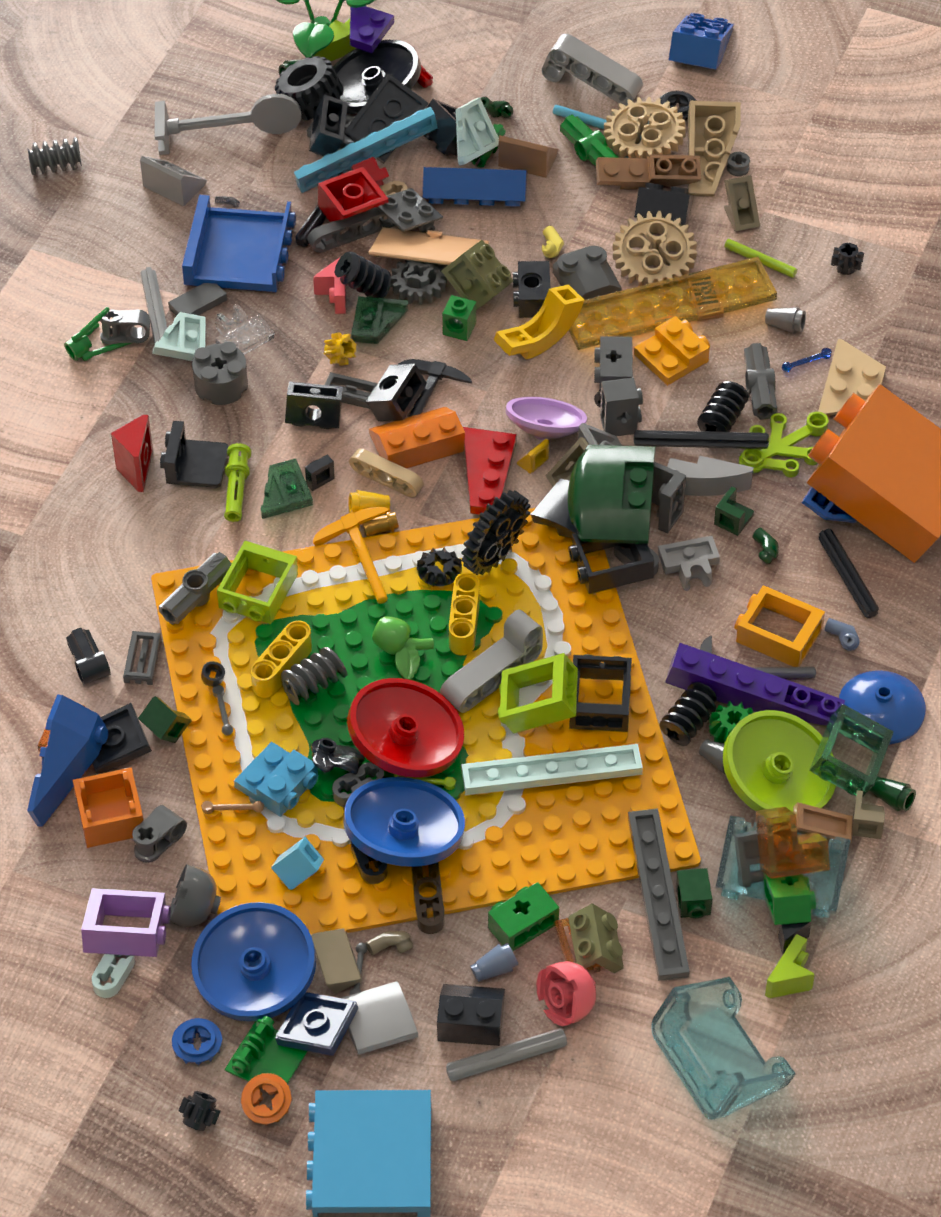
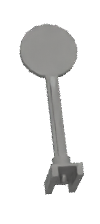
(270, 114)

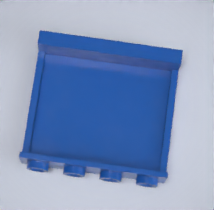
(237, 247)

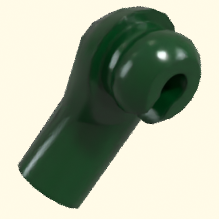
(497, 108)
(768, 543)

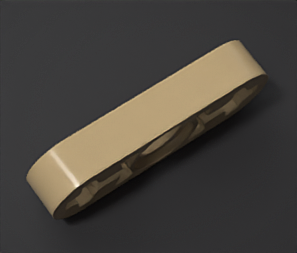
(386, 472)

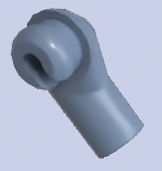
(845, 632)

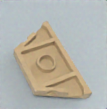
(849, 373)

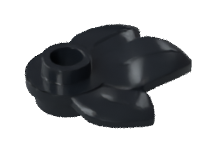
(329, 755)

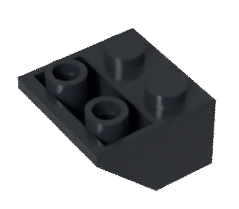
(655, 199)

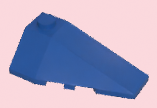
(71, 748)

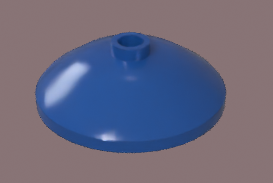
(899, 711)

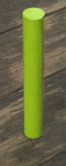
(765, 259)

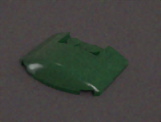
(612, 494)

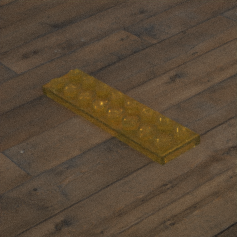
(685, 296)

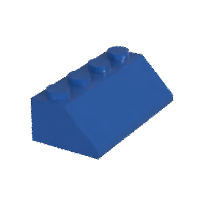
(474, 184)

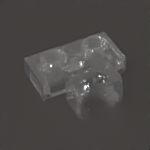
(243, 332)

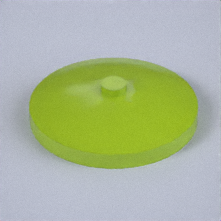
(771, 759)

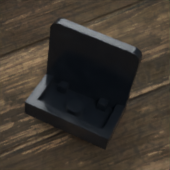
(192, 460)

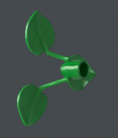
(318, 35)

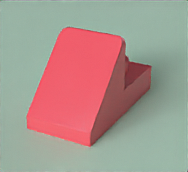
(328, 284)

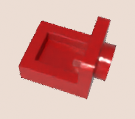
(373, 169)

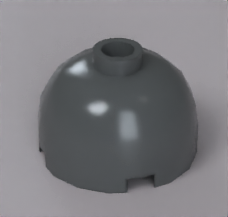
(194, 897)

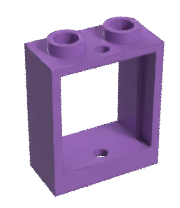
(125, 939)

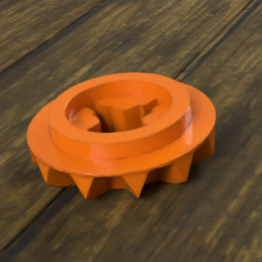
(252, 1097)

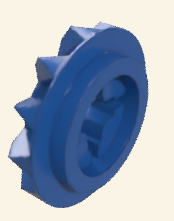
(208, 1034)

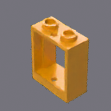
(773, 645)

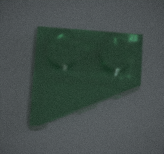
(376, 318)
(285, 489)

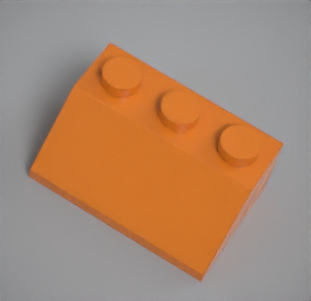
(420, 438)

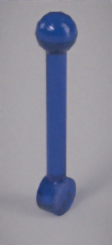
(825, 353)

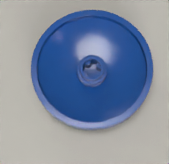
(404, 821)
(253, 961)

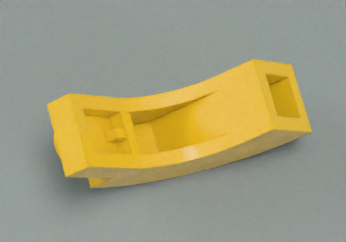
(546, 327)

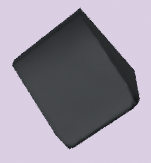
(788, 932)

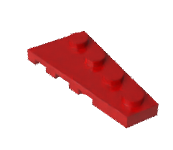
(487, 465)

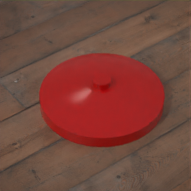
(405, 727)

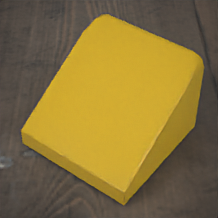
(535, 457)

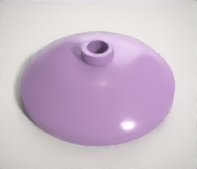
(545, 417)

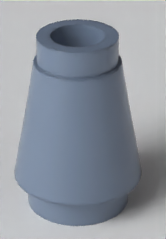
(494, 963)

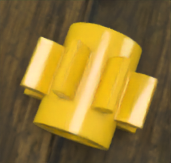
(340, 348)

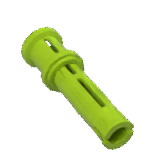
(234, 507)

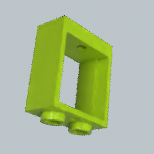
(255, 557)
(546, 711)

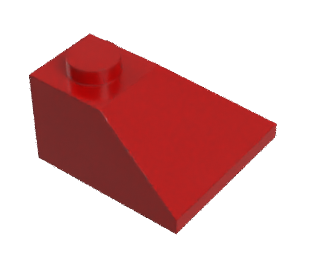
(349, 195)

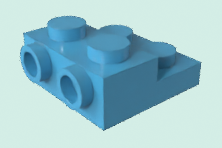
(277, 778)

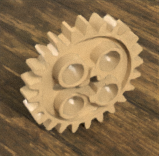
(630, 124)
(672, 238)

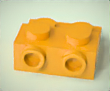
(673, 350)

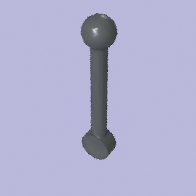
(218, 691)
(361, 949)

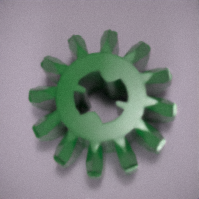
(725, 720)

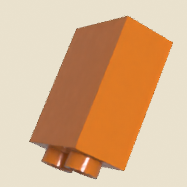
(884, 470)

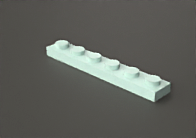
(551, 769)

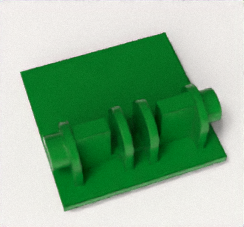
(262, 1055)

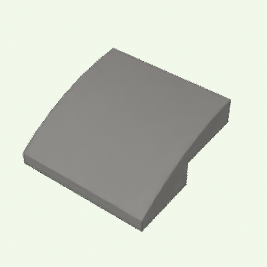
(381, 1018)

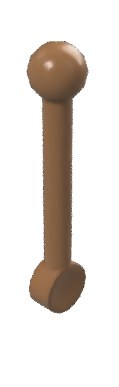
(208, 807)

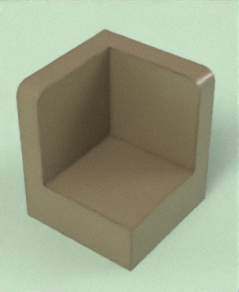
(867, 819)

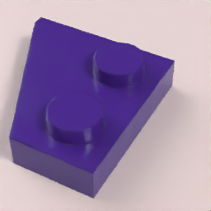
(368, 27)

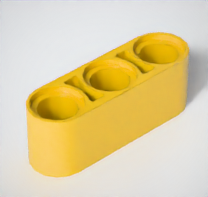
(464, 613)
(286, 650)

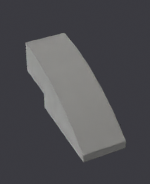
(713, 476)

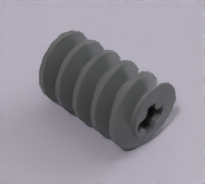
(54, 156)
(312, 672)

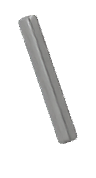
(154, 303)
(506, 1054)

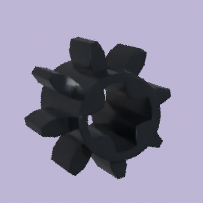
(847, 258)
(199, 1110)

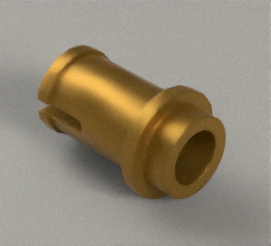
(381, 524)

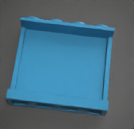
(370, 1152)

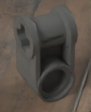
(123, 326)
(157, 833)

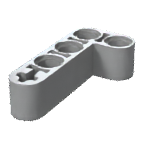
(592, 68)
(483, 674)

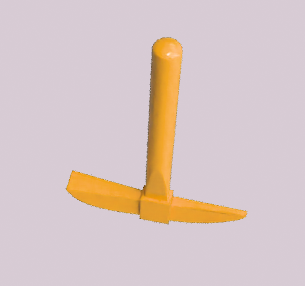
(350, 524)

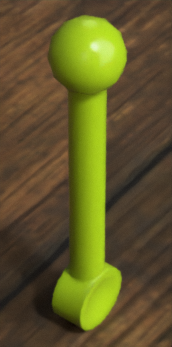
(449, 782)

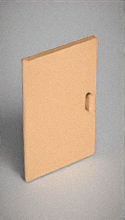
(420, 246)

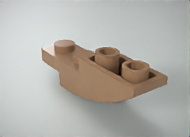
(656, 169)

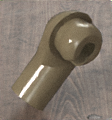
(390, 938)

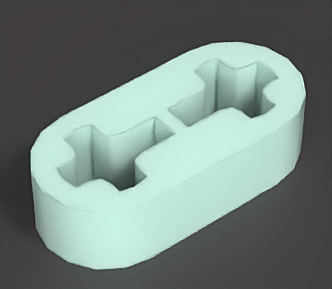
(118, 974)

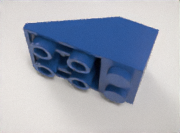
(700, 41)

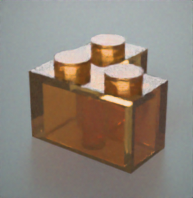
(784, 851)

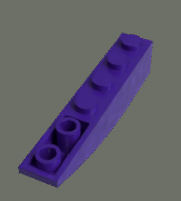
(750, 686)

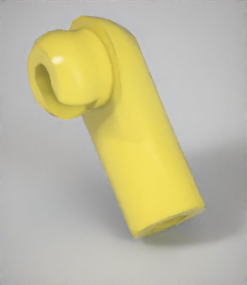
(554, 242)

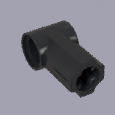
(88, 660)

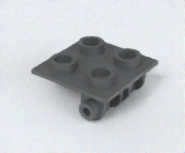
(410, 211)

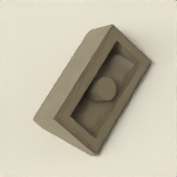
(336, 959)

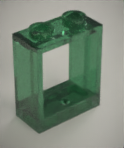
(864, 732)

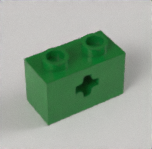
(789, 898)
(523, 916)

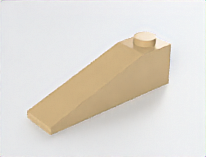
(711, 136)

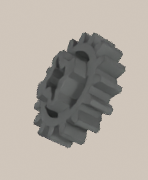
(418, 281)

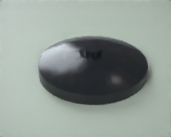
(364, 71)

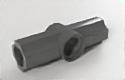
(760, 381)
(195, 588)

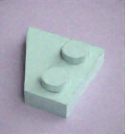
(474, 131)
(182, 337)

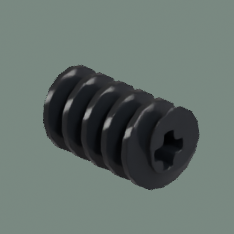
(363, 275)
(723, 407)
(689, 713)

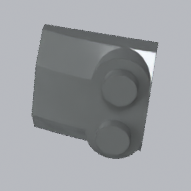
(587, 272)

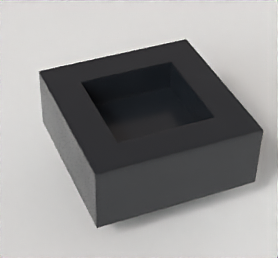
(319, 472)

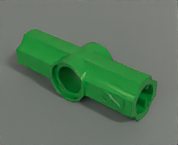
(587, 144)

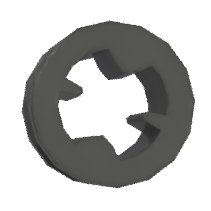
(738, 170)

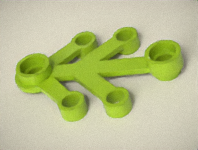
(759, 459)

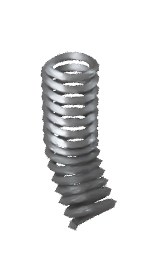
(230, 200)

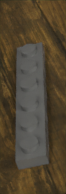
(658, 895)

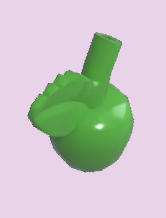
(394, 638)

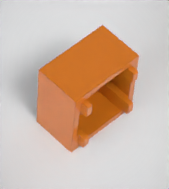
(108, 806)

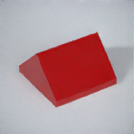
(133, 451)

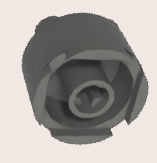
(220, 373)

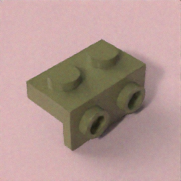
(596, 938)

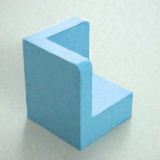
(297, 863)

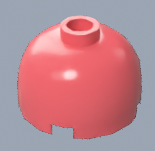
(567, 992)

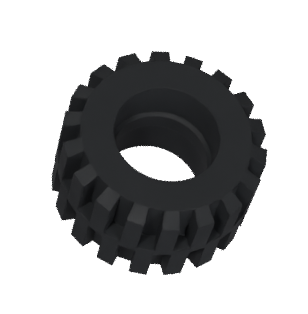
(308, 83)

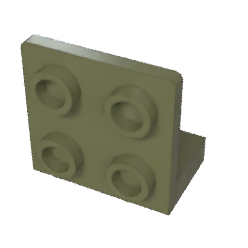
(478, 274)

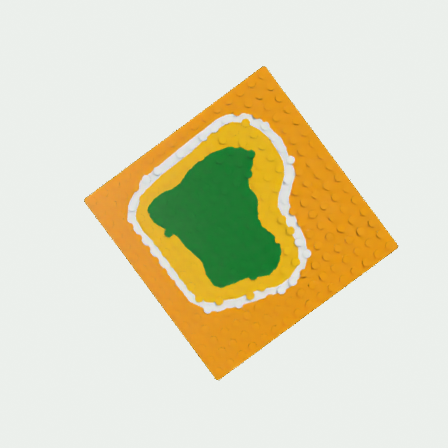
(511, 838)

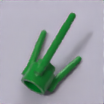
(80, 344)

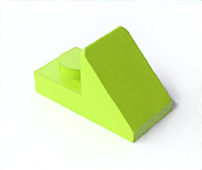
(789, 975)

